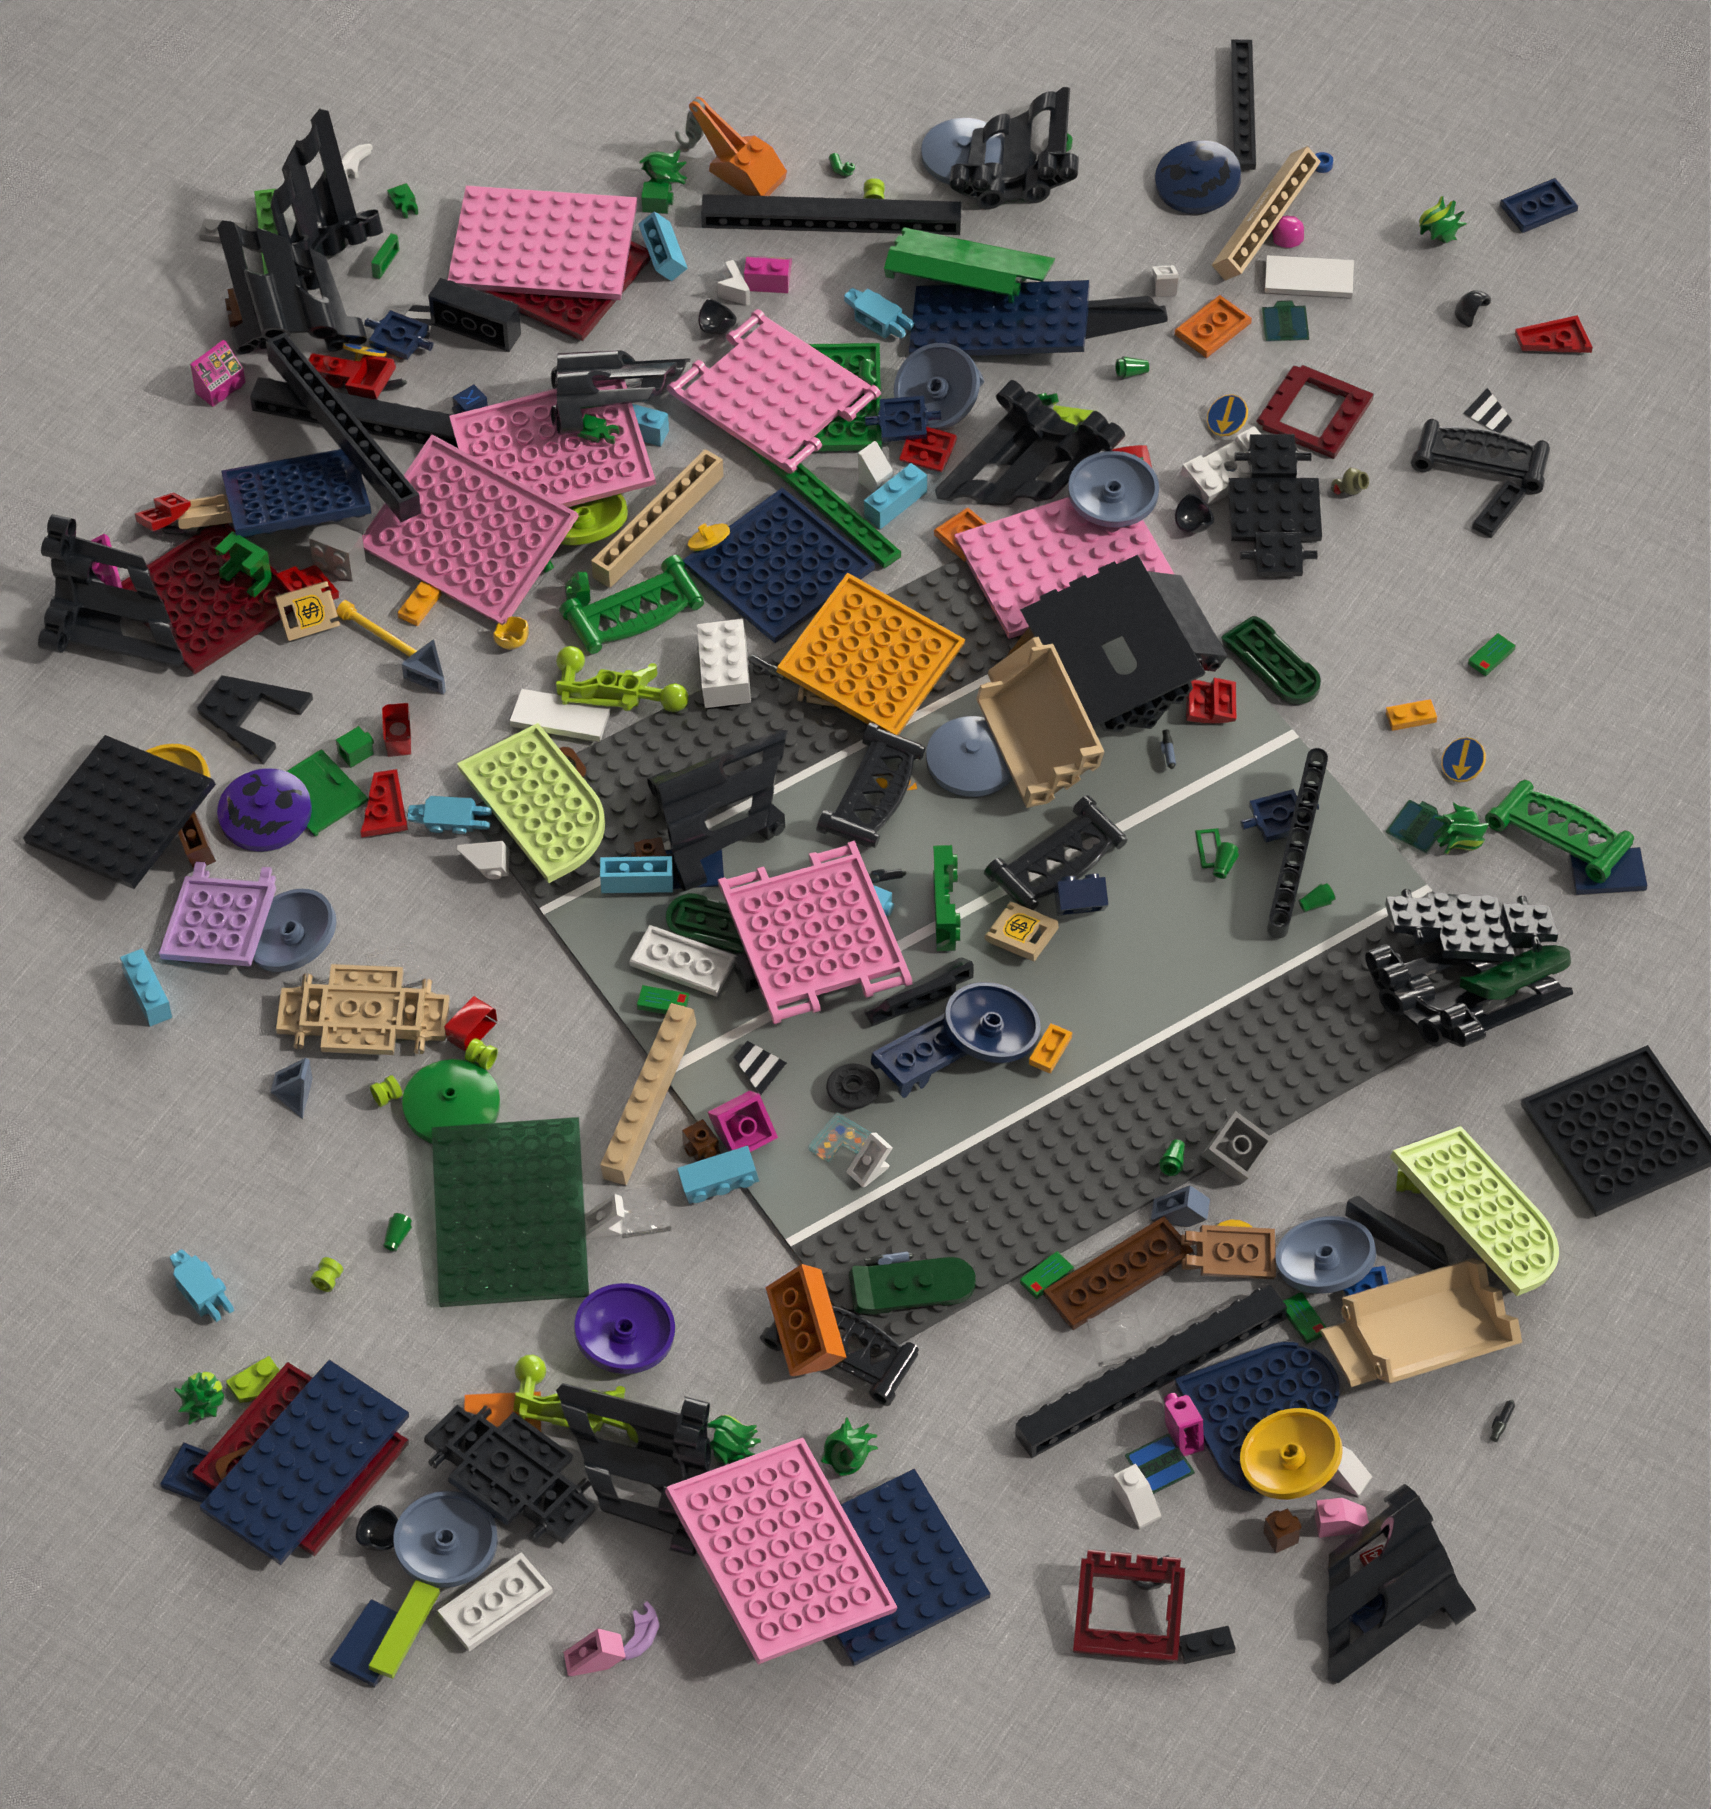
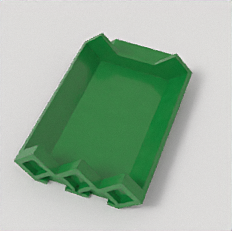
(964, 262)

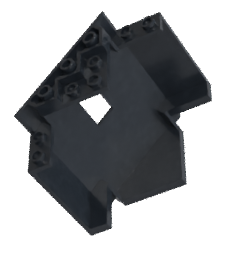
(1156, 621)

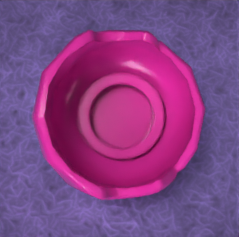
(1288, 232)

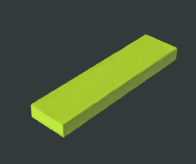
(404, 1629)

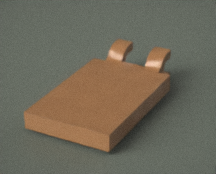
(1232, 1252)

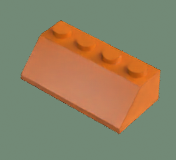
(805, 1321)

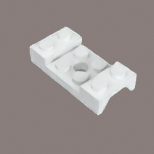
(1210, 473)

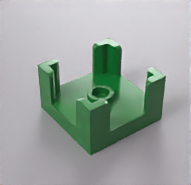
(245, 558)

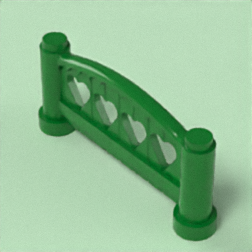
(672, 580)
(1601, 857)

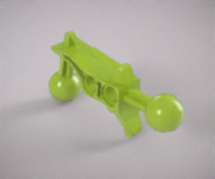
(614, 687)
(531, 1371)

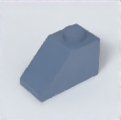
(1182, 1207)

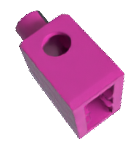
(1182, 1414)

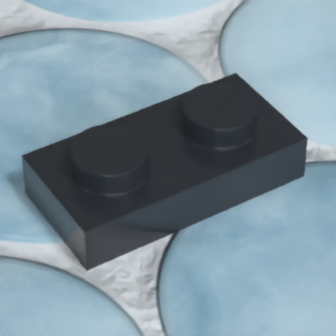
(1206, 1644)

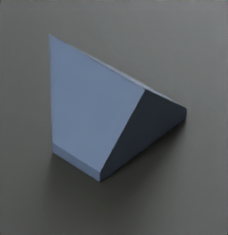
(425, 668)
(293, 1085)

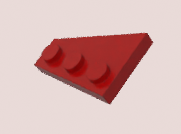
(1555, 336)
(385, 806)

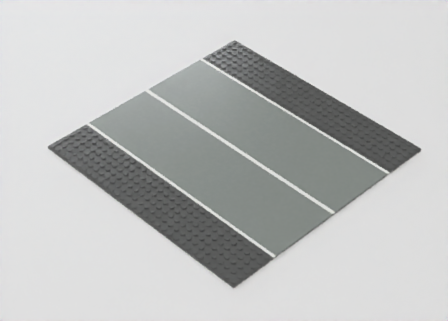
(1166, 992)

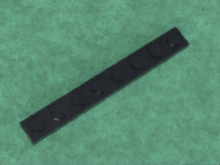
(1243, 103)

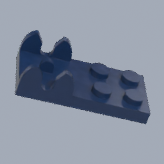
(917, 1055)

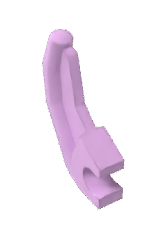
(645, 1632)

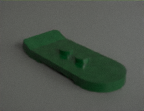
(1273, 660)
(704, 922)
(1525, 969)
(911, 1284)

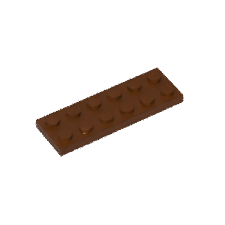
(1117, 1273)

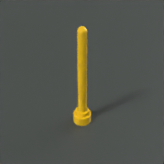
(348, 612)

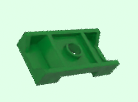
(946, 919)

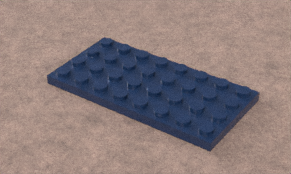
(981, 322)
(304, 1462)

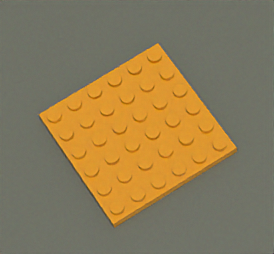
(870, 655)

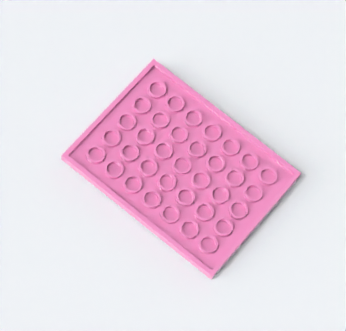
(543, 242)
(569, 469)
(476, 533)
(1044, 552)
(780, 1550)

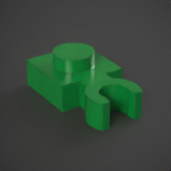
(403, 197)
(596, 428)

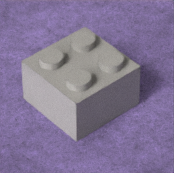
(337, 550)
(1238, 1147)

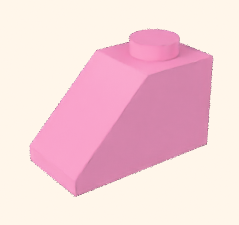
(1339, 1517)
(594, 1653)

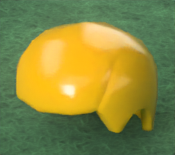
(512, 633)

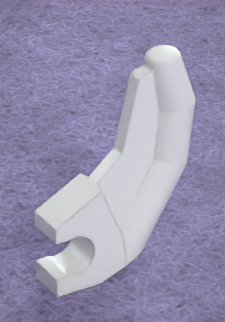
(353, 157)

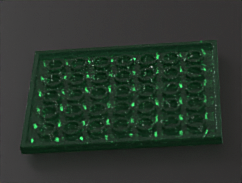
(509, 1212)

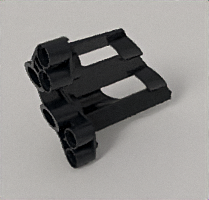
(1022, 171)
(322, 213)
(276, 301)
(575, 387)
(1028, 441)
(90, 611)
(704, 787)
(1455, 1012)
(667, 1452)
(1409, 1573)

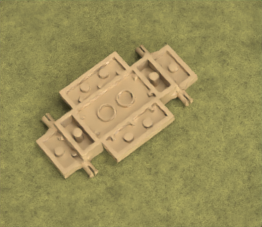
(362, 1011)

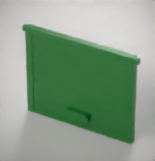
(329, 790)

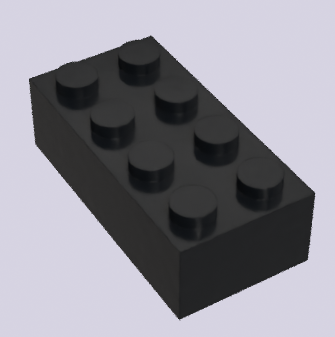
(474, 314)

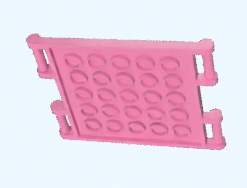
(773, 392)
(814, 931)

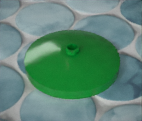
(450, 1095)

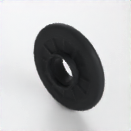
(853, 1099)

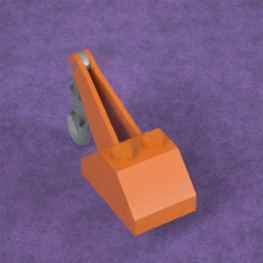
(740, 161)

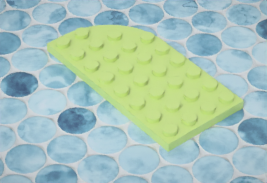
(539, 800)
(1483, 1207)

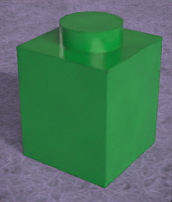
(656, 197)
(355, 746)

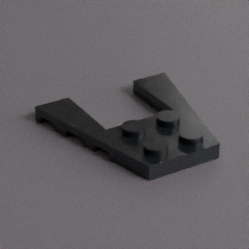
(234, 699)

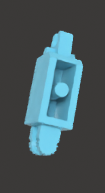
(878, 313)
(449, 813)
(199, 1286)

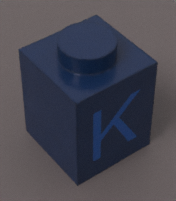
(468, 400)

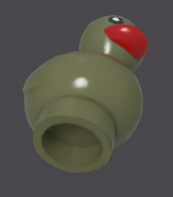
(1352, 482)

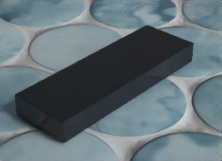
(1499, 509)

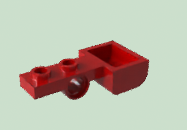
(362, 378)

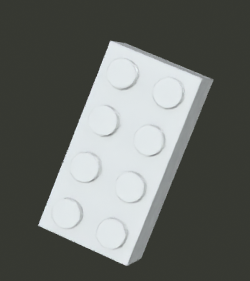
(724, 663)

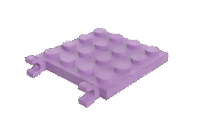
(218, 918)

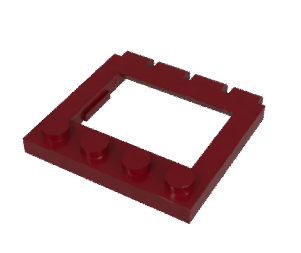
(1341, 425)
(1125, 1643)

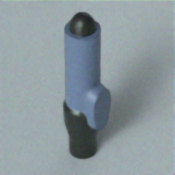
(1167, 749)
(888, 1259)

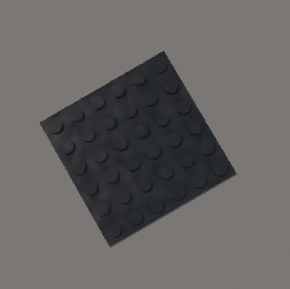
(119, 811)
(1621, 1130)

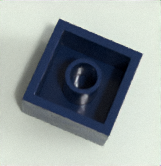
(1080, 895)

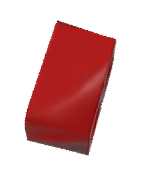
(396, 714)
(470, 1023)

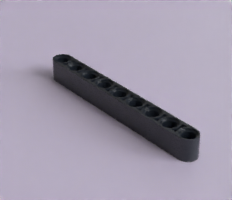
(1293, 851)

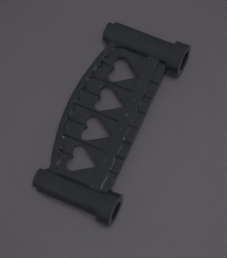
(1529, 469)
(882, 746)
(1090, 822)
(883, 1375)

